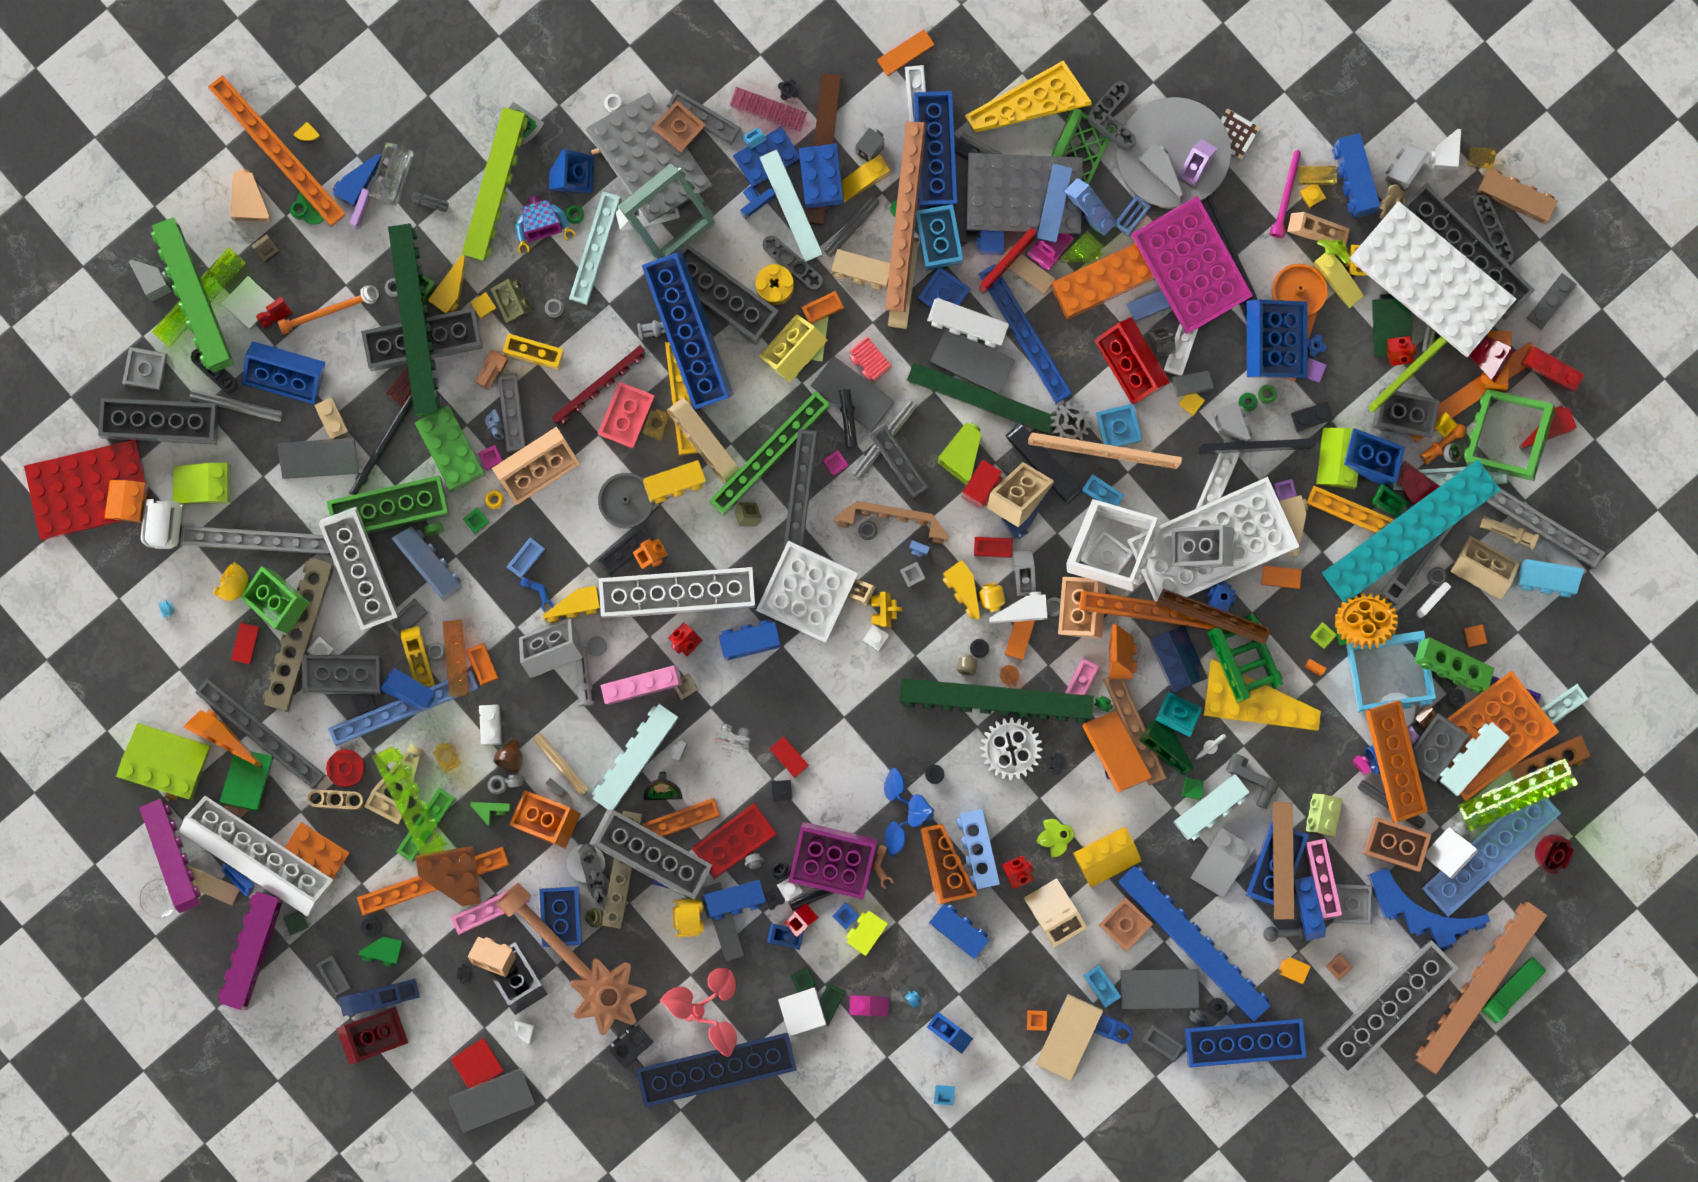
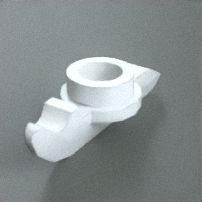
(1210, 746)

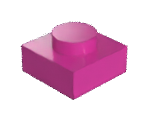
(1362, 764)

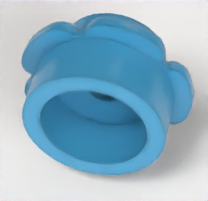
(913, 999)

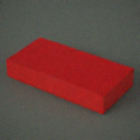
(993, 547)
(245, 643)
(789, 757)

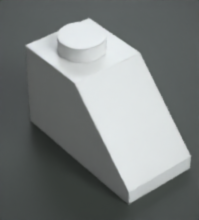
(1447, 152)

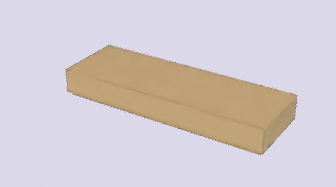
(1030, 272)

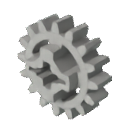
(1066, 416)

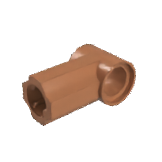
(493, 365)

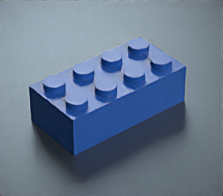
(1356, 176)
(1261, 882)

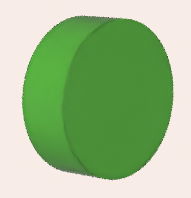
(433, 529)

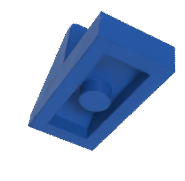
(784, 936)

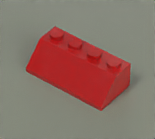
(1132, 360)

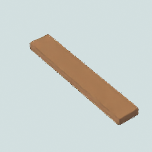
(1133, 723)
(1283, 860)

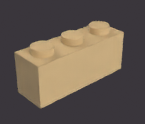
(861, 269)

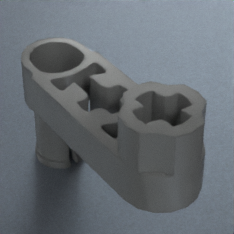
(1237, 766)
(591, 863)

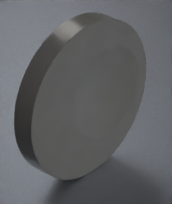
(624, 501)

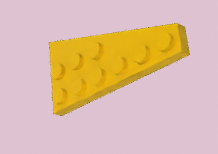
(1263, 706)

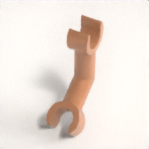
(877, 865)

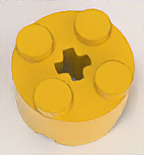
(774, 273)
(687, 917)

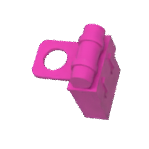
(1049, 253)

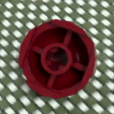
(1553, 853)

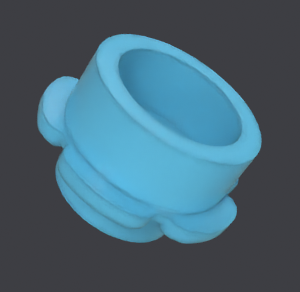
(166, 608)

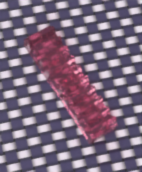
(768, 109)

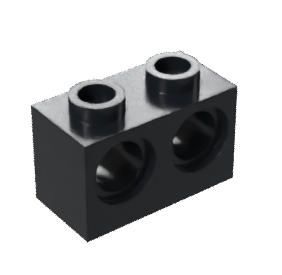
(634, 1050)

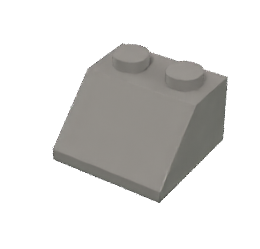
(1406, 167)
(152, 280)

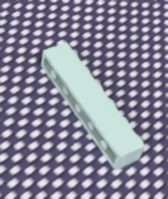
(635, 758)

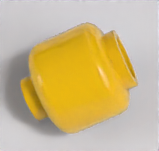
(992, 597)

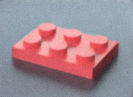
(626, 415)

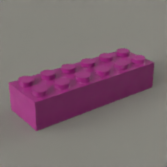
(250, 951)

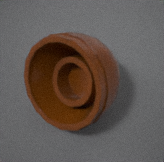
(509, 756)

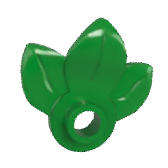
(309, 214)

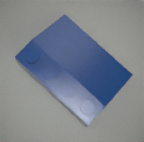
(1276, 339)

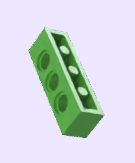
(1480, 672)

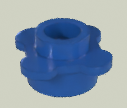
(1320, 346)

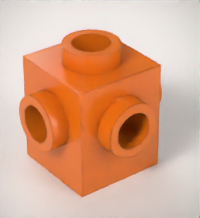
(650, 553)

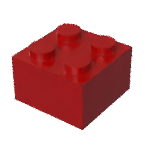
(981, 484)

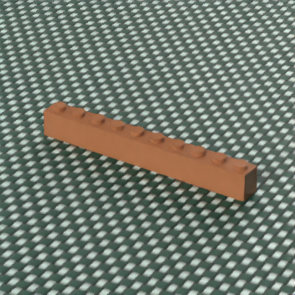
(1480, 988)

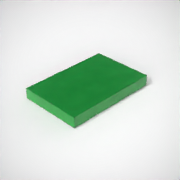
(246, 782)

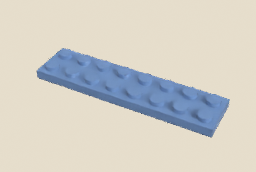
(1495, 849)

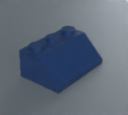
(1178, 659)

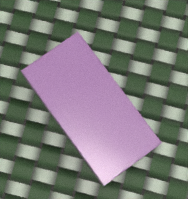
(360, 209)

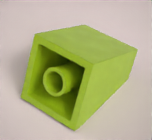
(961, 452)

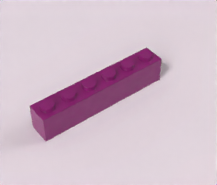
(170, 855)

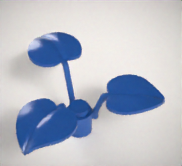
(918, 811)

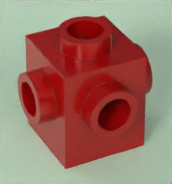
(1401, 350)
(684, 639)
(1018, 872)

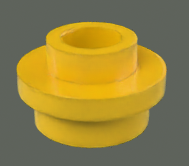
(494, 493)

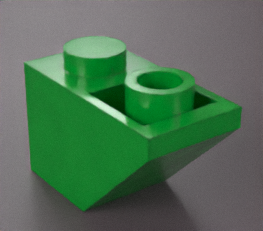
(384, 949)

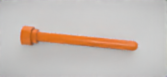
(287, 325)

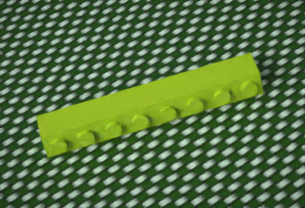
(494, 184)

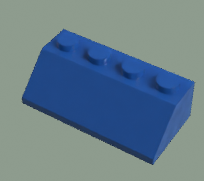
(283, 372)

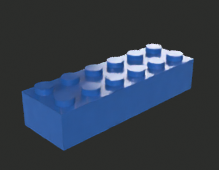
(938, 162)
(1245, 1043)

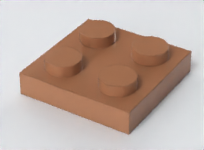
(678, 126)
(1125, 924)

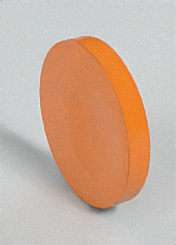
(1301, 283)

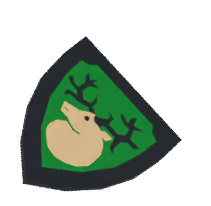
(662, 789)

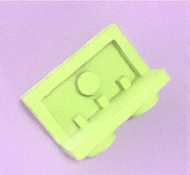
(1323, 814)

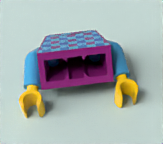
(540, 221)

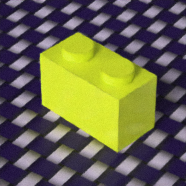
(866, 933)

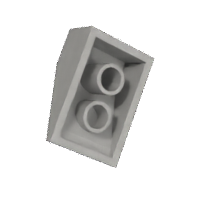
(1202, 546)
(1222, 862)

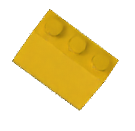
(1107, 856)

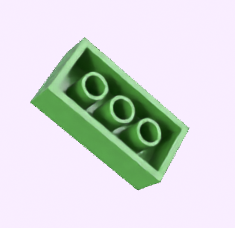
(450, 449)

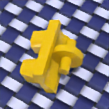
(888, 610)

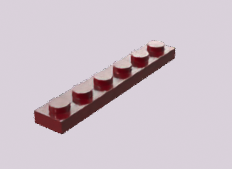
(605, 380)

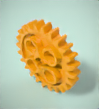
(1366, 621)

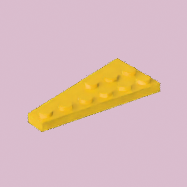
(1040, 96)

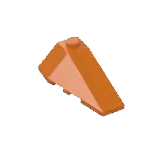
(216, 731)

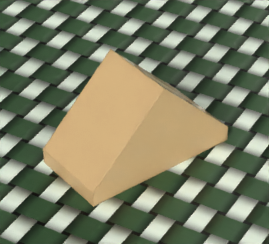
(861, 592)

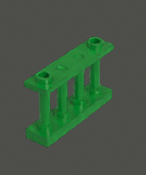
(1233, 672)

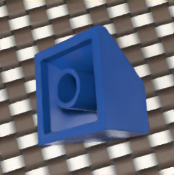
(572, 173)

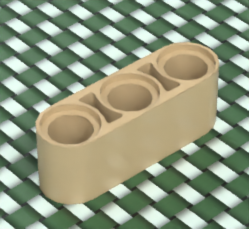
(327, 797)

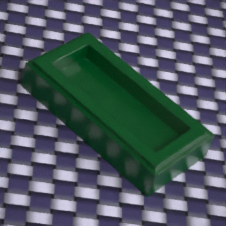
(830, 1001)

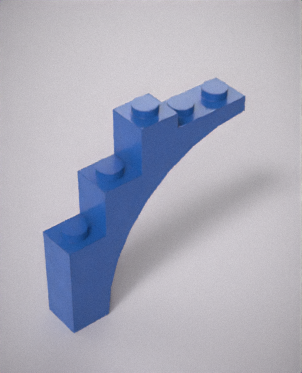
(1442, 929)

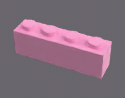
(641, 685)
(1323, 878)

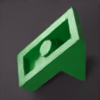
(1389, 501)

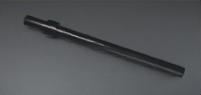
(362, 477)

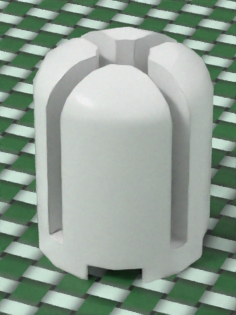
(161, 524)

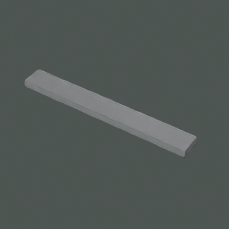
(1546, 528)
(254, 540)

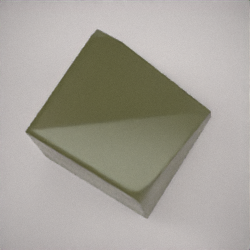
(747, 514)

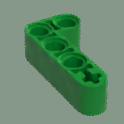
(1512, 990)

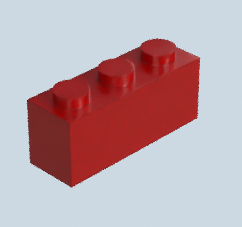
(1552, 369)

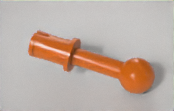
(1437, 449)

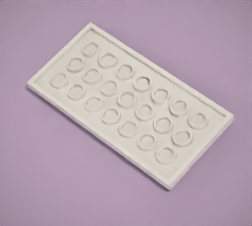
(1432, 279)
(1259, 536)

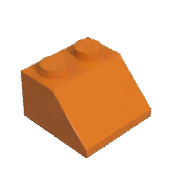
(126, 500)

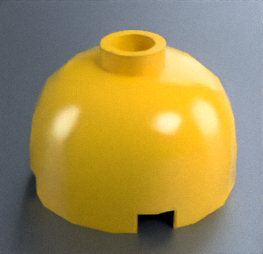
(232, 583)

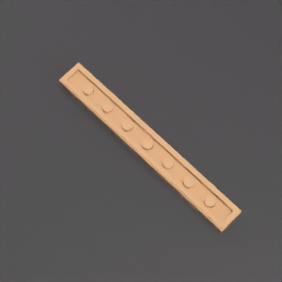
(1104, 450)

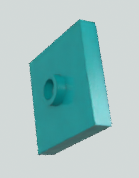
(1179, 714)

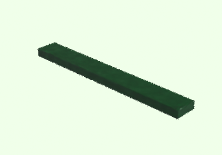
(980, 398)

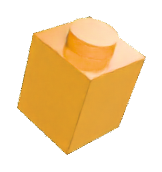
(1294, 970)

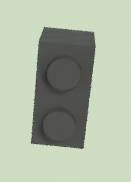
(870, 144)

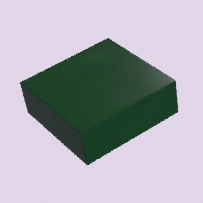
(295, 922)
(803, 980)

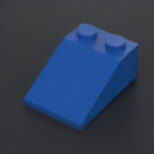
(1374, 457)

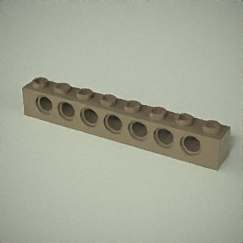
(283, 701)

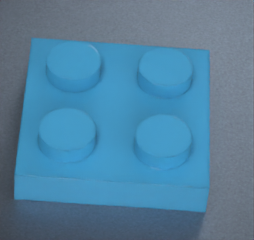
(1119, 426)

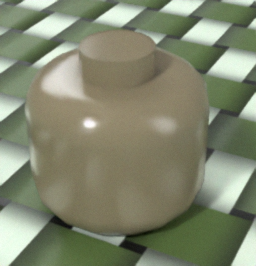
(967, 665)

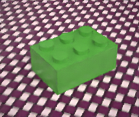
(274, 600)

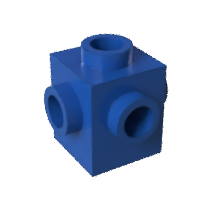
(1214, 596)

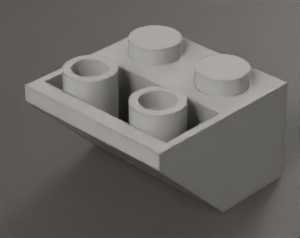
(1231, 423)

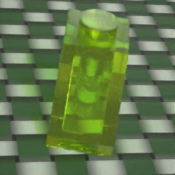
(1083, 250)

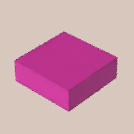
(490, 457)
(835, 463)

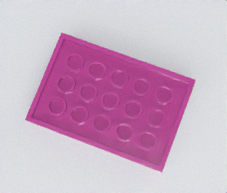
(1191, 265)

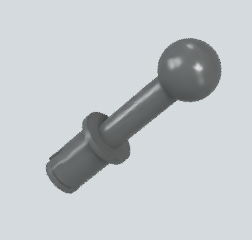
(1272, 934)

